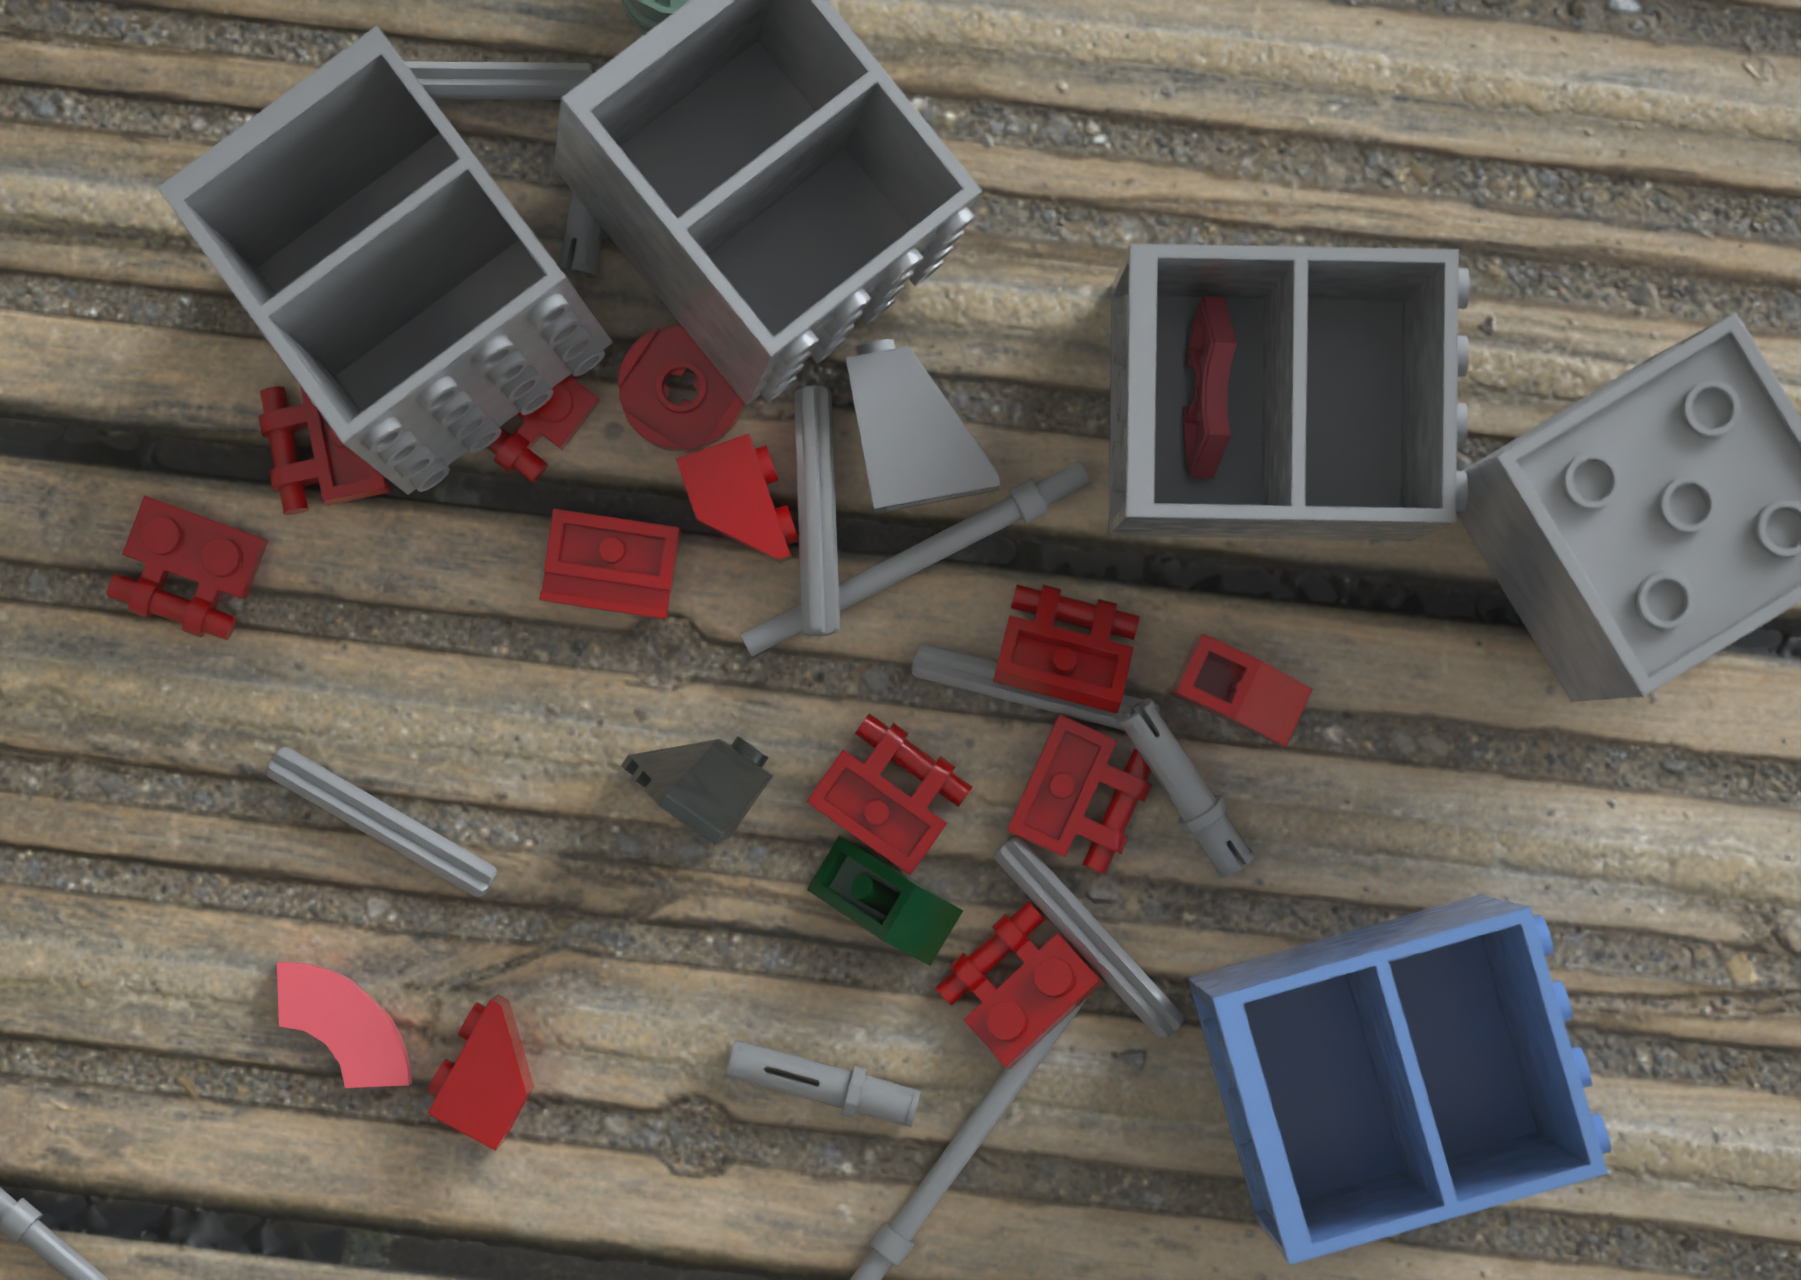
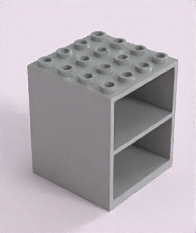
(762, 180)
(386, 266)
(1332, 392)
(1649, 516)

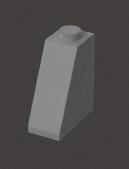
(911, 434)

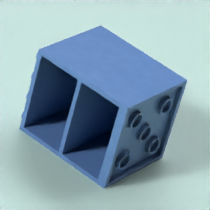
(1400, 1075)

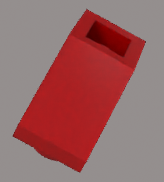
(733, 497)
(1241, 689)
(488, 1080)

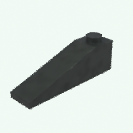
(703, 783)

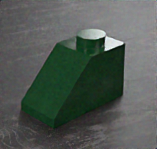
(884, 901)

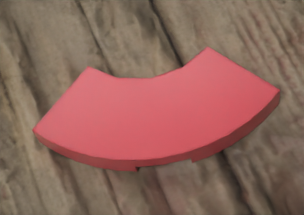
(1211, 355)
(346, 1021)

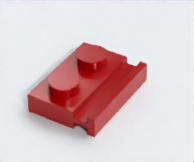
(610, 564)

